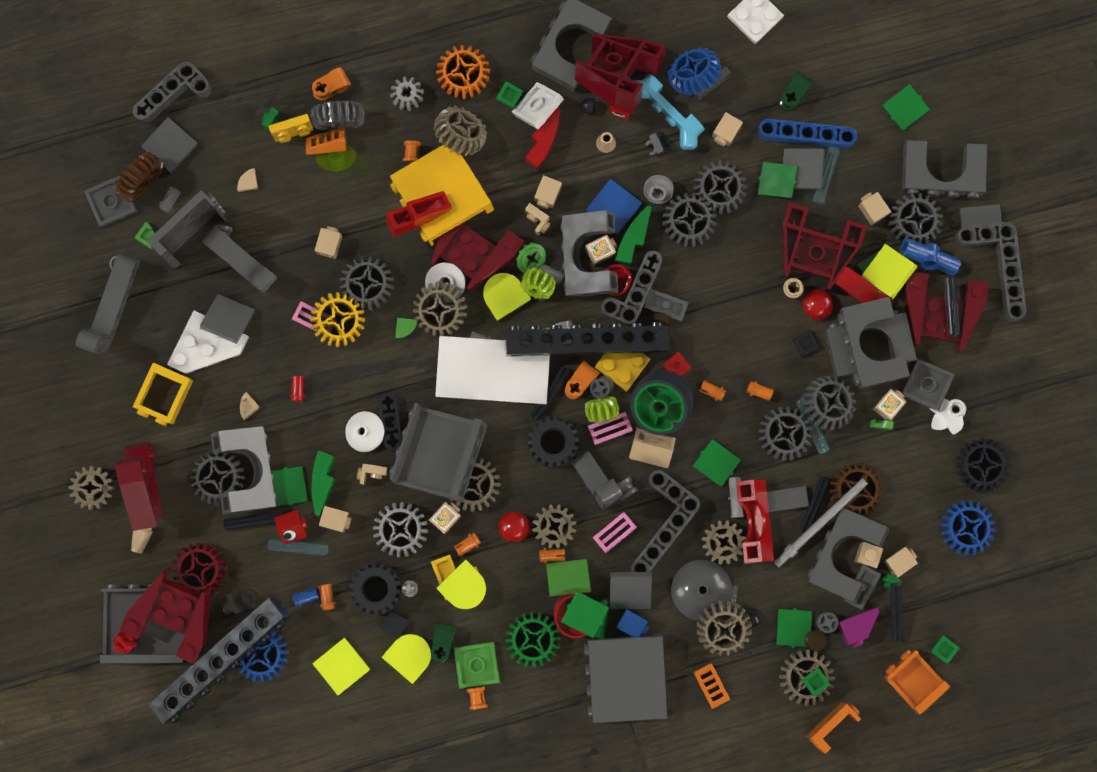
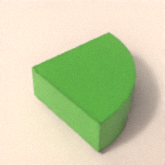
(145, 234)
(405, 327)
(884, 425)

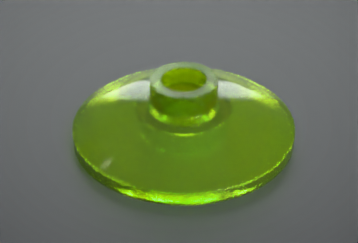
(337, 160)

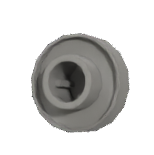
(658, 189)

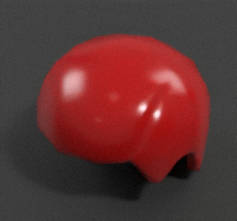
(624, 278)
(817, 304)
(514, 526)

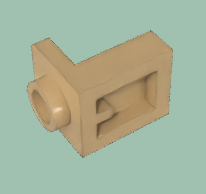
(535, 215)
(375, 472)

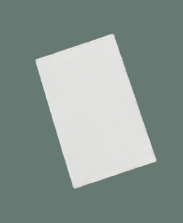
(482, 372)

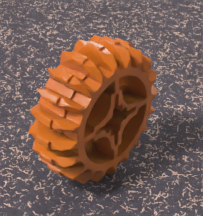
(469, 68)

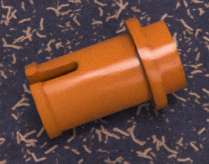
(712, 390)
(759, 390)
(467, 544)
(552, 555)
(326, 597)

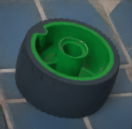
(663, 388)

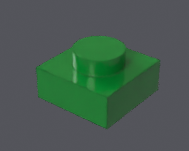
(509, 95)
(270, 117)
(944, 649)
(815, 682)

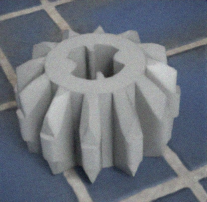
(406, 86)

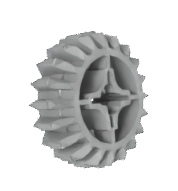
(387, 518)

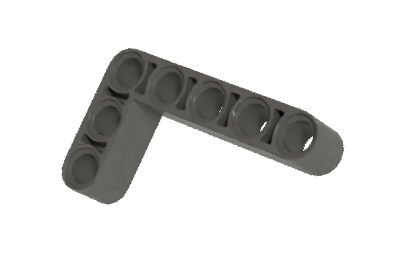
(1003, 262)
(100, 335)
(603, 491)
(668, 526)

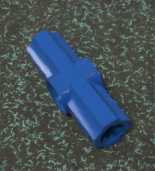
(930, 256)

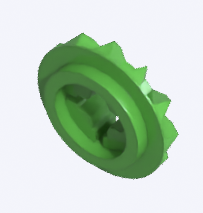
(536, 252)

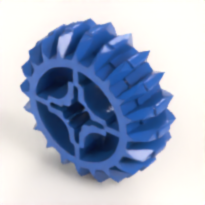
(694, 71)
(952, 536)
(267, 662)

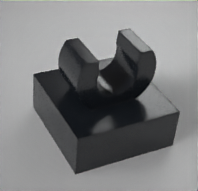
(660, 143)

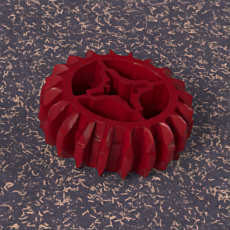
(195, 561)

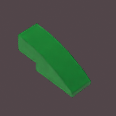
(633, 238)
(321, 482)

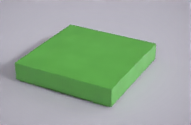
(568, 577)
(476, 665)

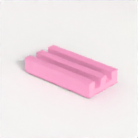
(298, 311)
(626, 422)
(601, 543)

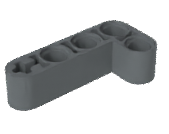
(169, 96)
(239, 259)
(637, 287)

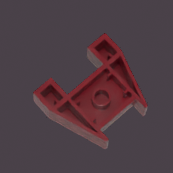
(614, 63)
(816, 251)
(476, 255)
(928, 313)
(139, 485)
(176, 609)

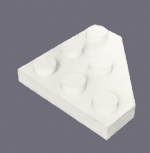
(201, 348)

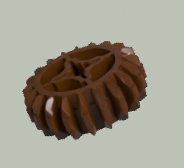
(139, 176)
(865, 494)

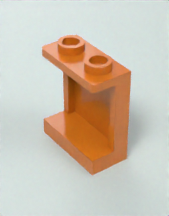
(915, 681)
(829, 723)

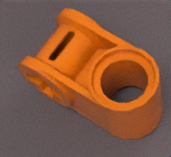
(333, 83)
(582, 378)

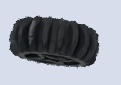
(982, 456)

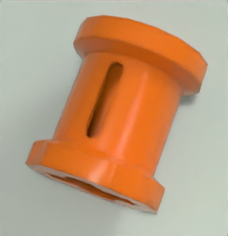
(411, 151)
(477, 698)

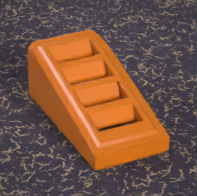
(331, 142)
(709, 667)

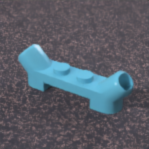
(689, 128)

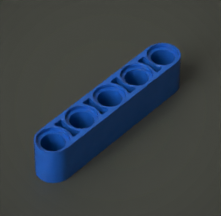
(815, 129)

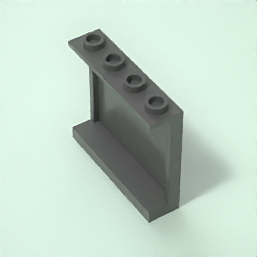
(185, 225)
(437, 453)
(154, 646)
(626, 678)

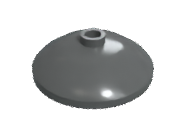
(689, 580)

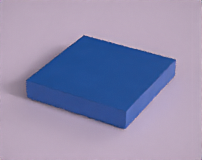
(618, 201)

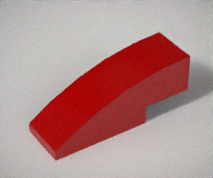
(543, 140)
(417, 213)
(858, 287)

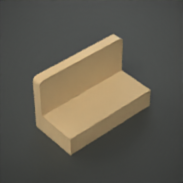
(652, 448)

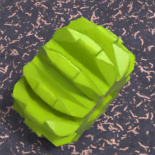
(538, 284)
(602, 409)

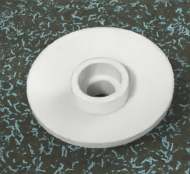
(446, 270)
(373, 431)

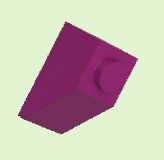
(858, 627)

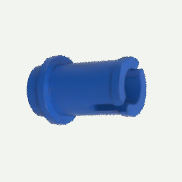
(305, 597)

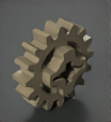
(91, 479)
(562, 521)
(718, 550)

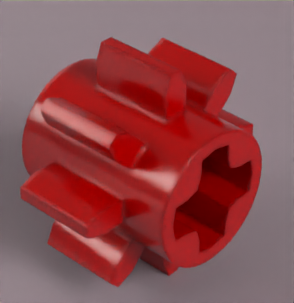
(124, 643)

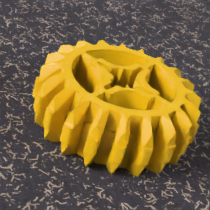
(340, 328)

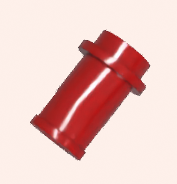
(297, 385)

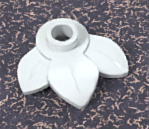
(947, 418)

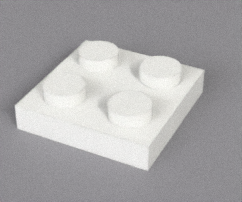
(755, 18)
(537, 105)

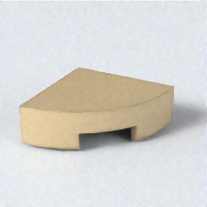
(248, 181)
(247, 406)

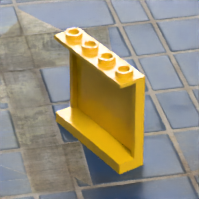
(442, 172)

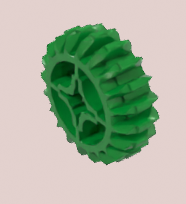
(518, 650)

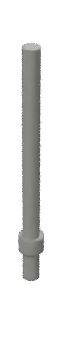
(791, 549)

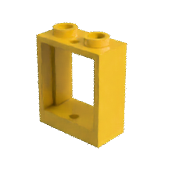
(185, 386)

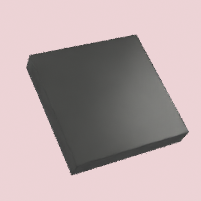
(170, 145)
(810, 167)
(107, 204)
(227, 318)
(928, 385)
(630, 590)

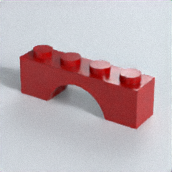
(758, 543)

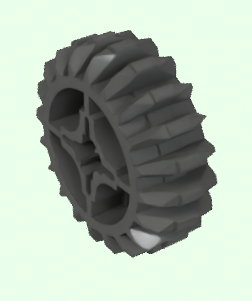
(337, 115)
(725, 194)
(914, 211)
(698, 218)
(357, 281)
(843, 408)
(781, 425)
(213, 469)

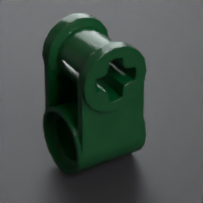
(796, 90)
(444, 638)

